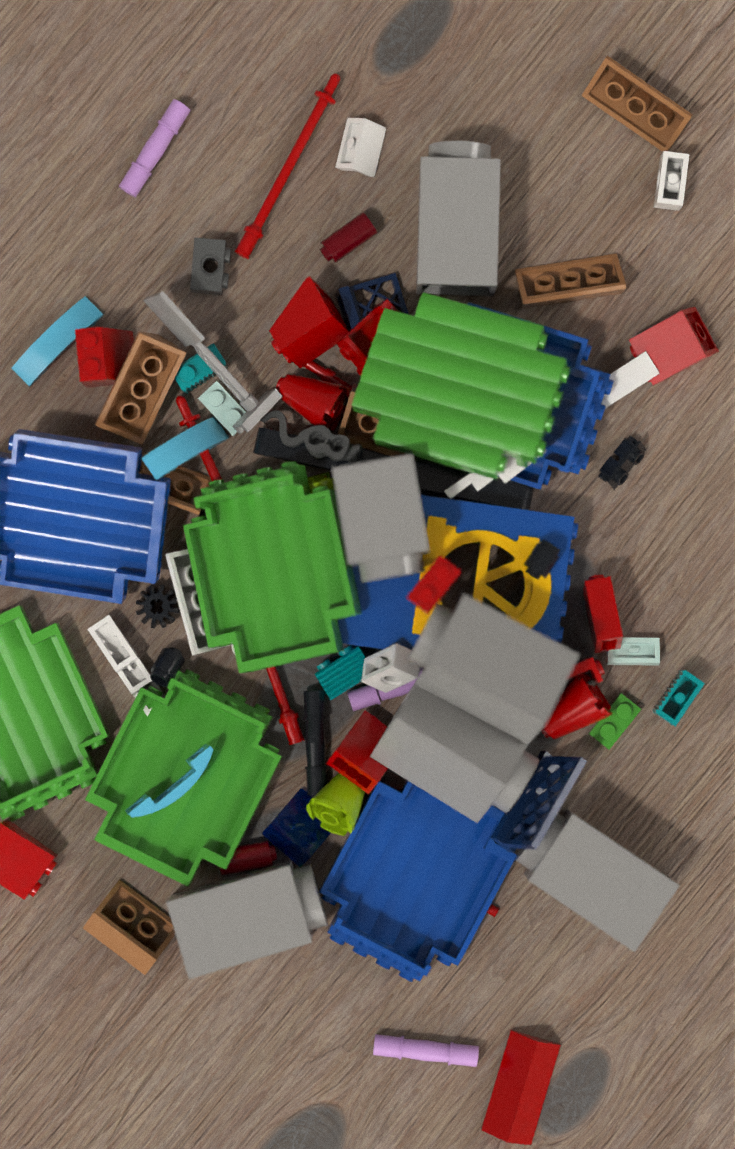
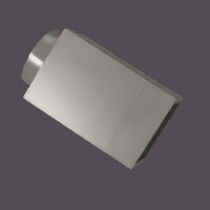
(458, 220)
(492, 667)
(454, 755)
(598, 879)
(246, 917)

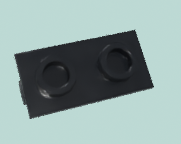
(630, 453)

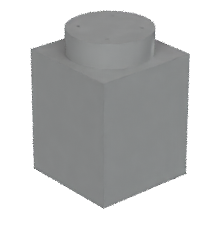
(382, 517)

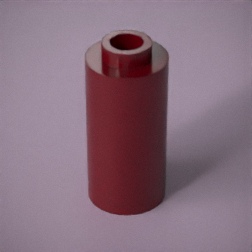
(347, 238)
(251, 857)

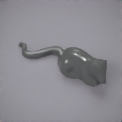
(318, 441)

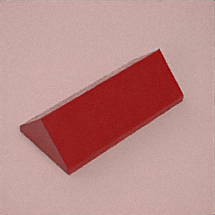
(520, 1088)

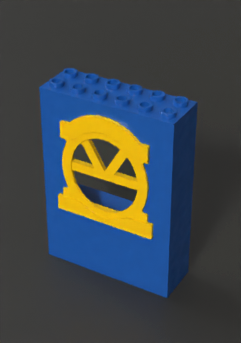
(451, 523)

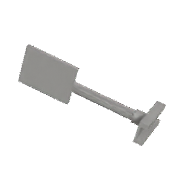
(189, 335)

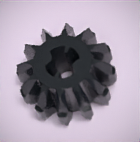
(148, 606)

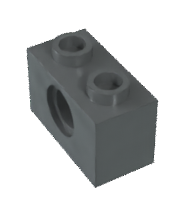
(205, 251)

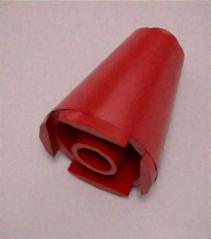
(314, 399)
(576, 708)

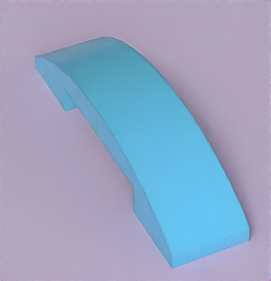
(55, 340)
(184, 447)
(198, 763)

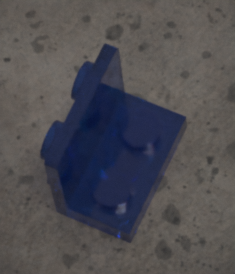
(295, 830)

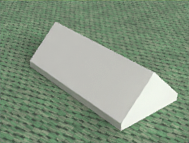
(187, 598)

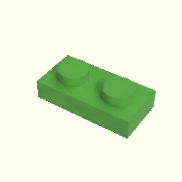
(610, 729)

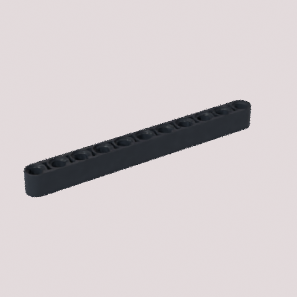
(430, 477)

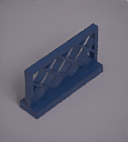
(350, 307)
(514, 829)

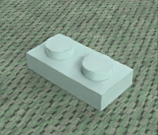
(222, 406)
(636, 652)

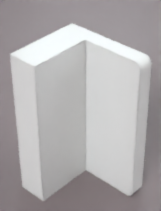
(361, 146)

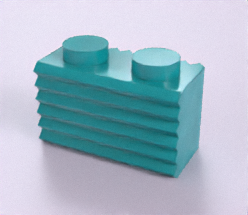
(195, 371)
(342, 673)
(678, 697)

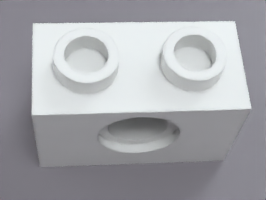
(671, 180)
(389, 668)

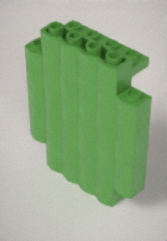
(461, 386)
(271, 567)
(43, 717)
(152, 757)

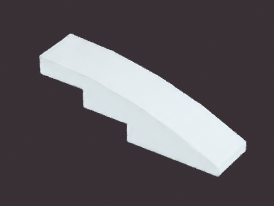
(630, 378)
(480, 481)
(122, 657)

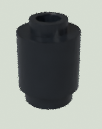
(541, 559)
(166, 666)

